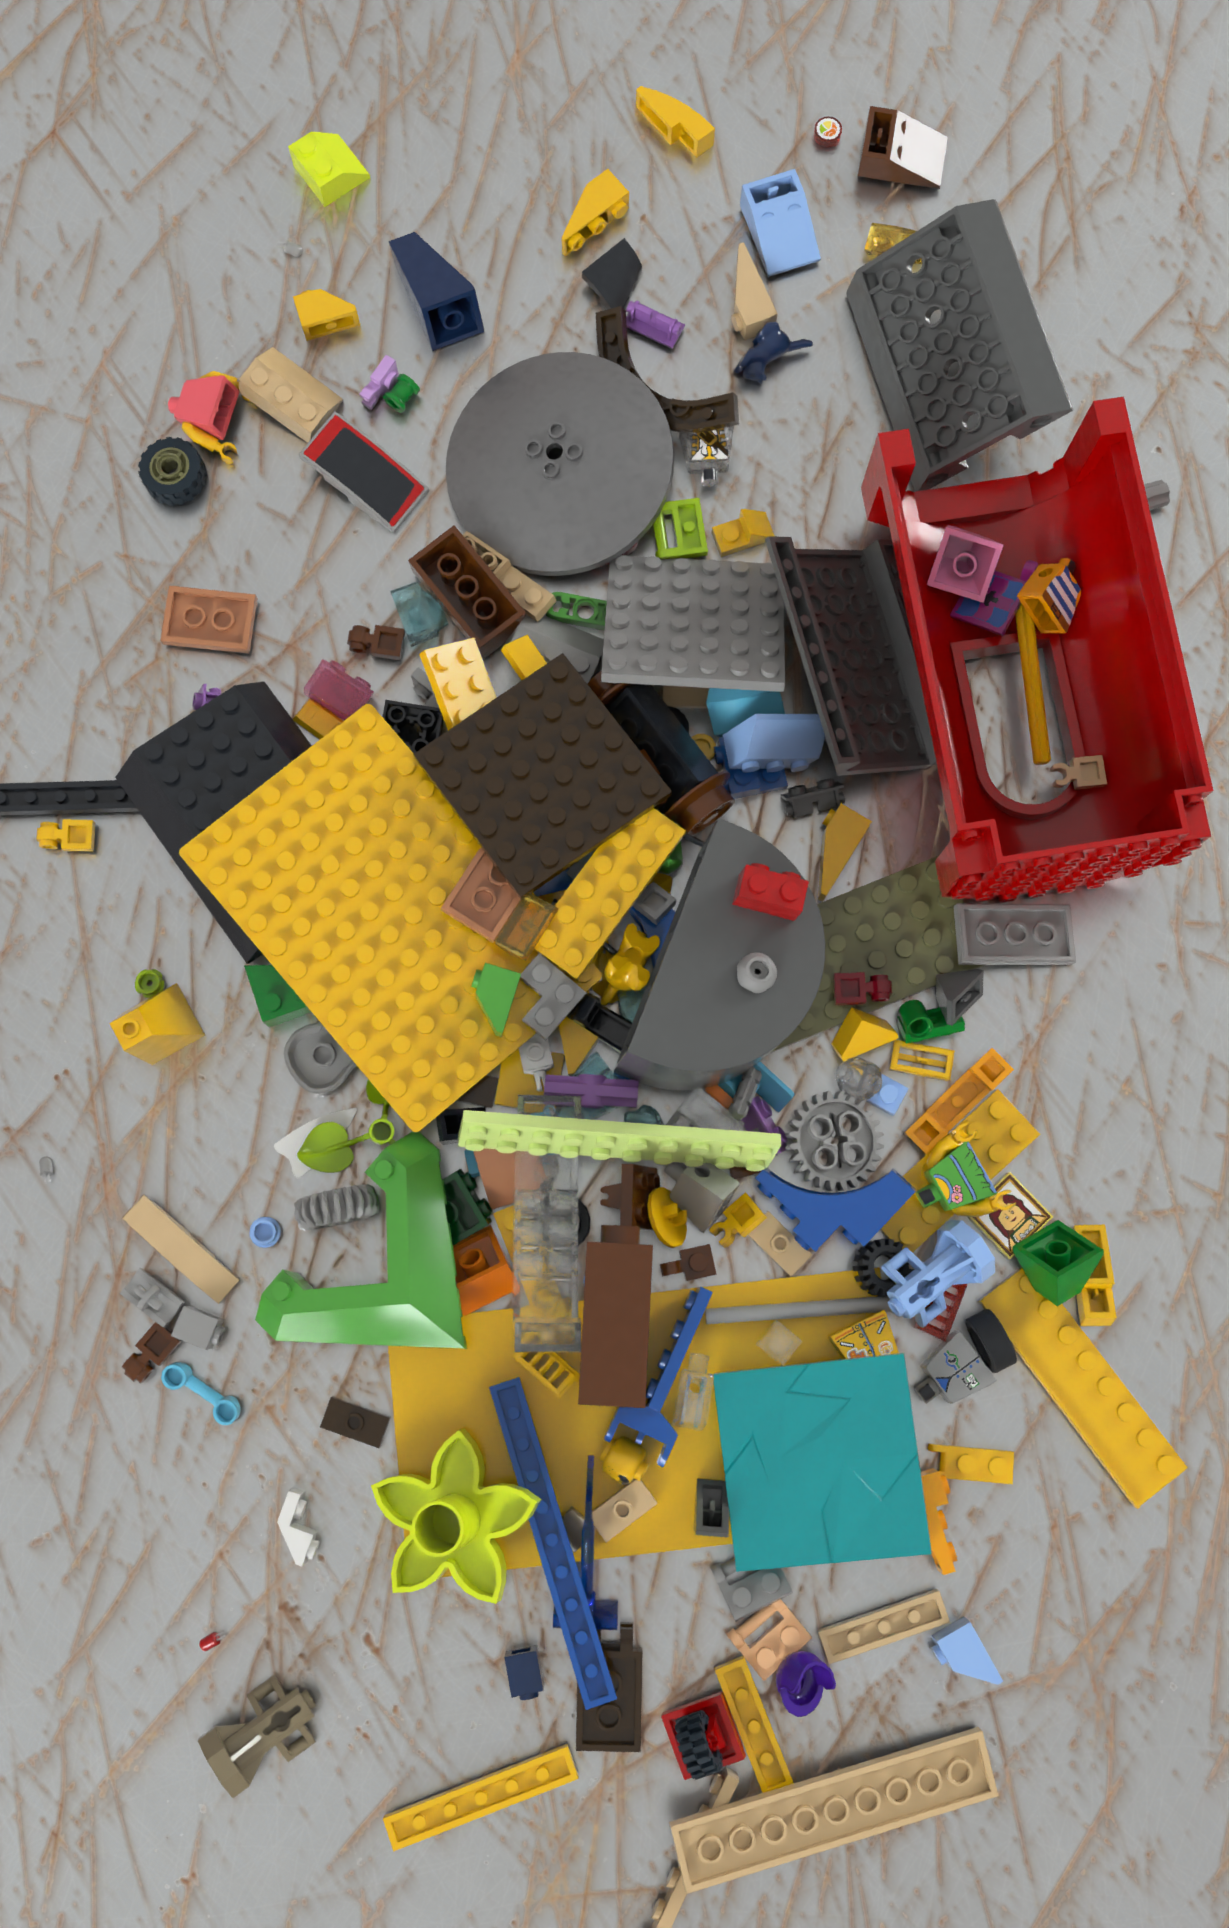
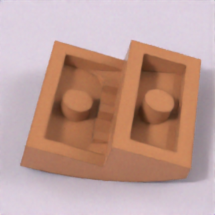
(497, 1176)

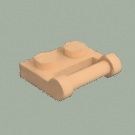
(775, 1644)

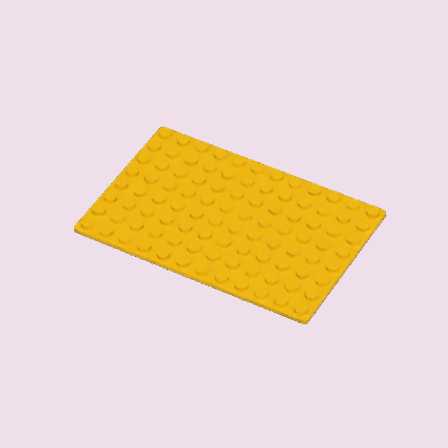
(343, 892)

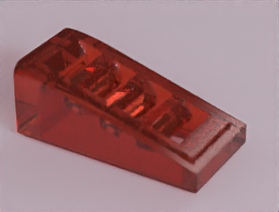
(943, 1332)

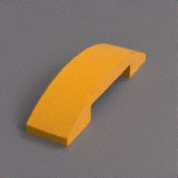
(958, 1100)

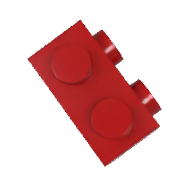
(770, 891)

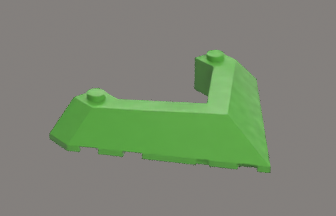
(421, 1295)

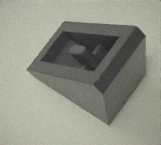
(958, 992)
(711, 1508)

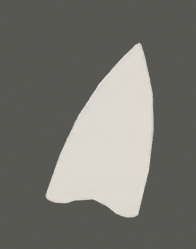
(293, 1141)

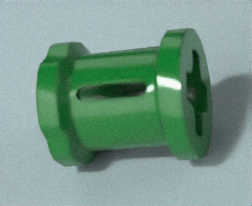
(401, 393)

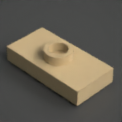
(779, 1244)
(622, 1509)

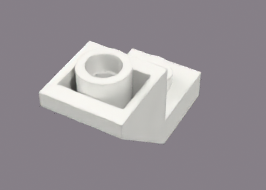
(298, 1537)

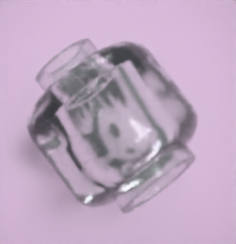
(859, 1078)

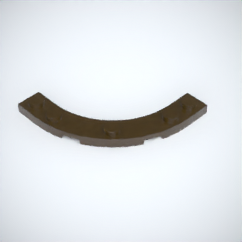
(681, 415)

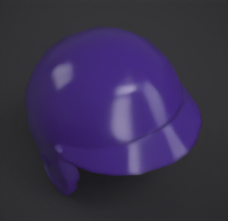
(801, 1682)

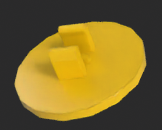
(667, 1218)

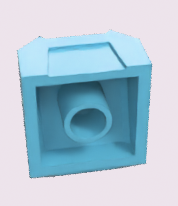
(733, 706)

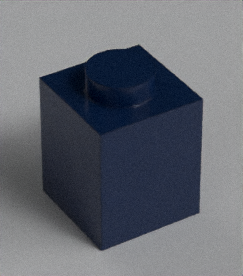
(524, 1672)

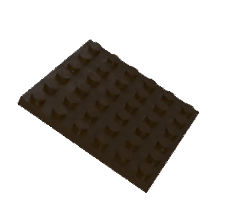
(542, 776)

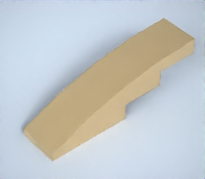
(180, 1248)

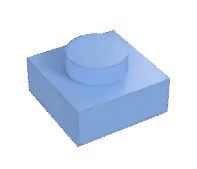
(889, 1096)

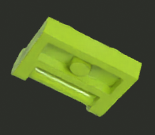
(687, 528)

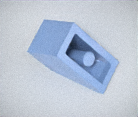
(964, 1651)

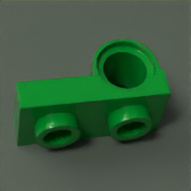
(921, 1024)

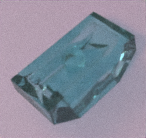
(418, 613)

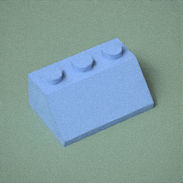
(775, 742)

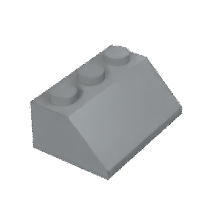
(555, 638)

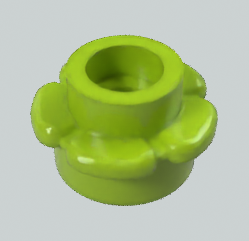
(149, 975)

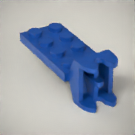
(650, 1420)

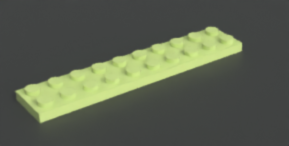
(617, 1140)

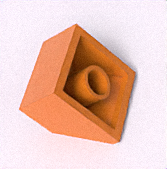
(481, 1270)

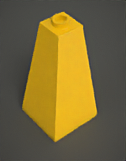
(158, 1026)

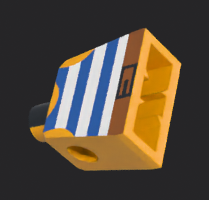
(1051, 596)

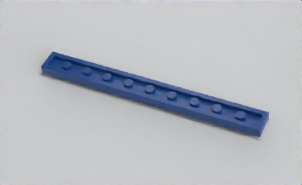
(554, 1546)

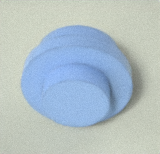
(265, 1232)

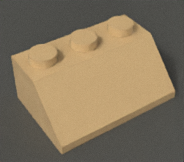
(288, 393)

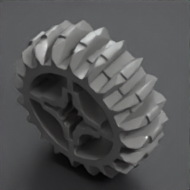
(336, 1207)

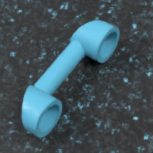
(178, 1374)

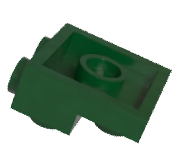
(464, 1208)

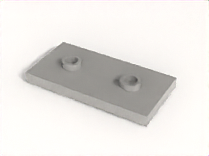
(1014, 934)

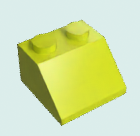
(327, 165)

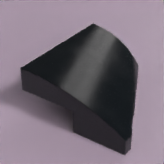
(614, 275)

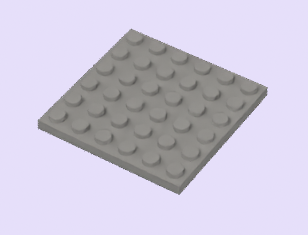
(694, 624)

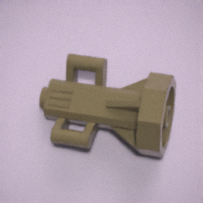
(238, 1749)

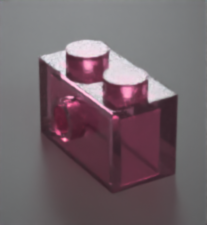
(337, 690)

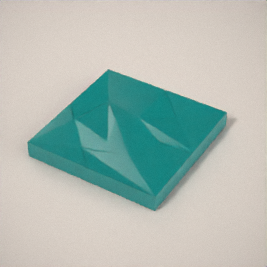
(821, 1463)

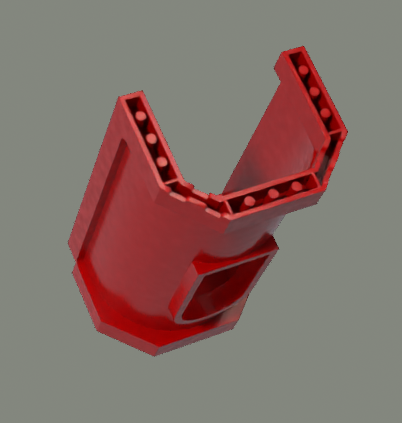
(1111, 676)

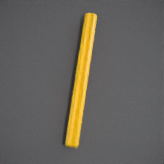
(1033, 687)

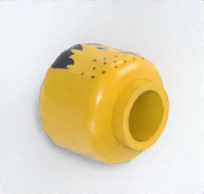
(624, 1460)

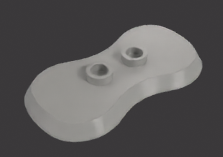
(316, 1059)

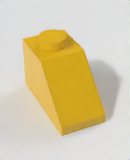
(324, 313)

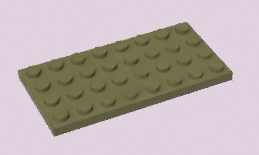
(889, 929)

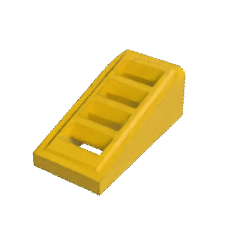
(539, 1374)

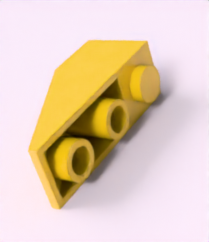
(599, 205)

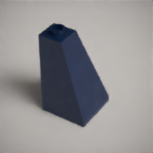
(438, 292)

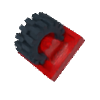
(703, 1736)

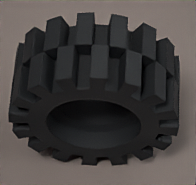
(865, 1265)

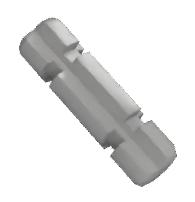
(745, 1094)

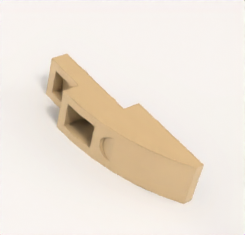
(530, 595)

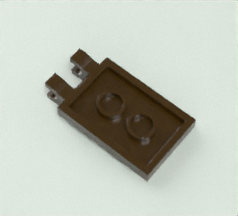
(616, 1723)

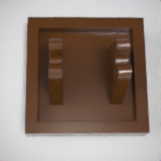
(632, 1194)

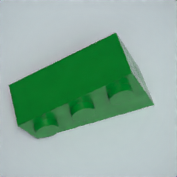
(273, 995)

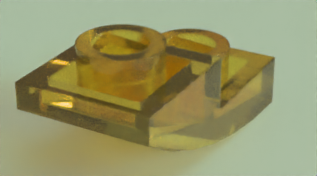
(885, 236)

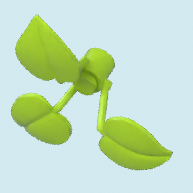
(328, 1143)

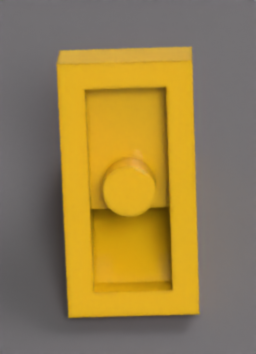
(742, 533)

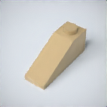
(751, 300)

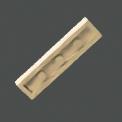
(883, 1626)

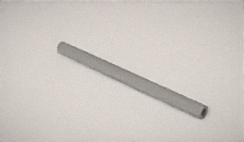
(797, 1310)

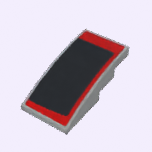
(364, 472)

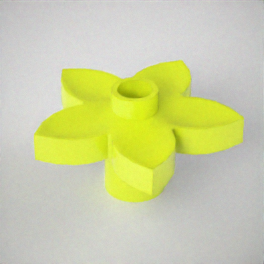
(453, 1521)

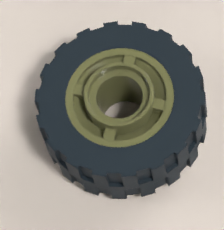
(170, 455)

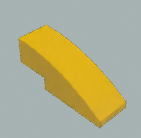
(675, 120)
(1096, 1299)

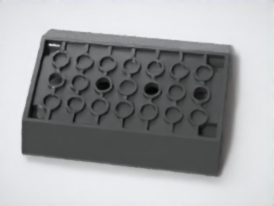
(983, 324)

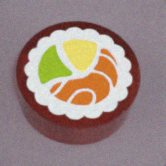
(827, 131)

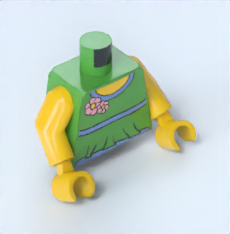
(959, 1178)

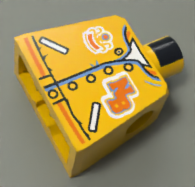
(866, 1338)

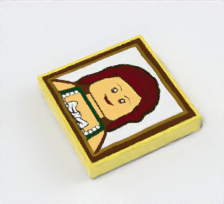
(1013, 1225)

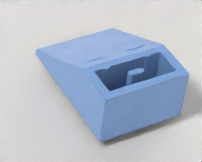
(780, 222)

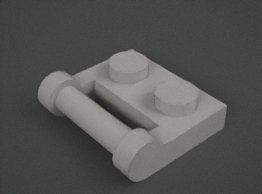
(751, 1592)

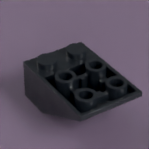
(413, 723)

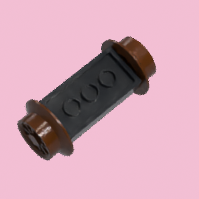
(695, 784)

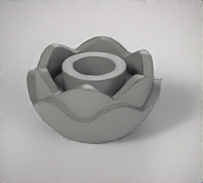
(752, 981)

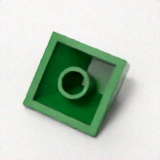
(1058, 1261)

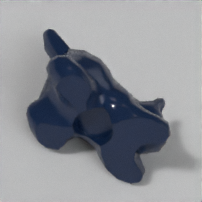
(768, 346)

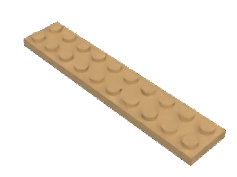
(832, 1809)

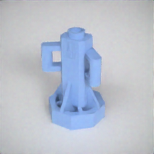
(957, 1259)

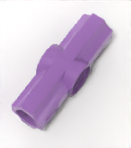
(594, 1090)

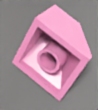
(965, 563)

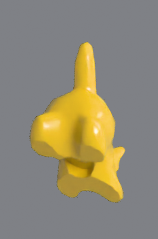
(626, 968)

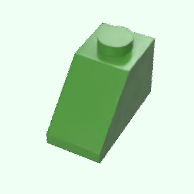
(495, 994)

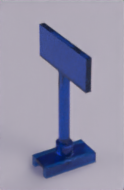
(603, 1611)

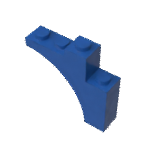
(821, 1213)

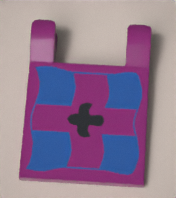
(999, 604)

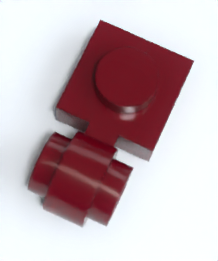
(852, 989)

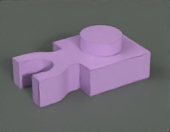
(381, 380)

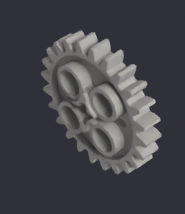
(860, 1137)

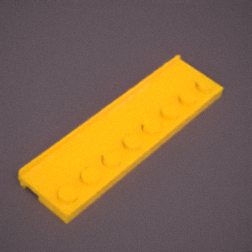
(1085, 1389)

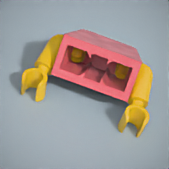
(207, 409)

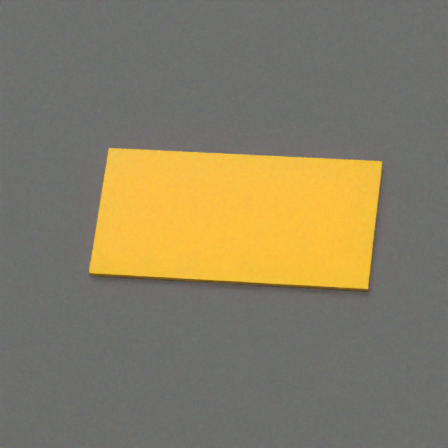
(449, 1391)

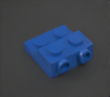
(750, 783)

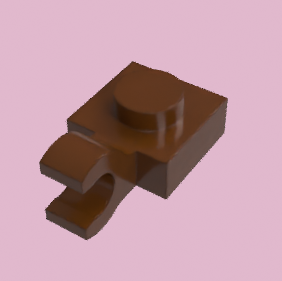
(694, 1263)

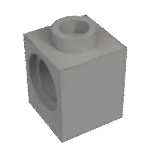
(199, 1328)

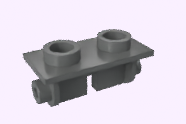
(824, 793)

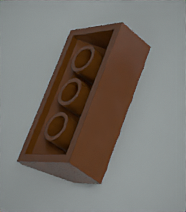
(467, 590)

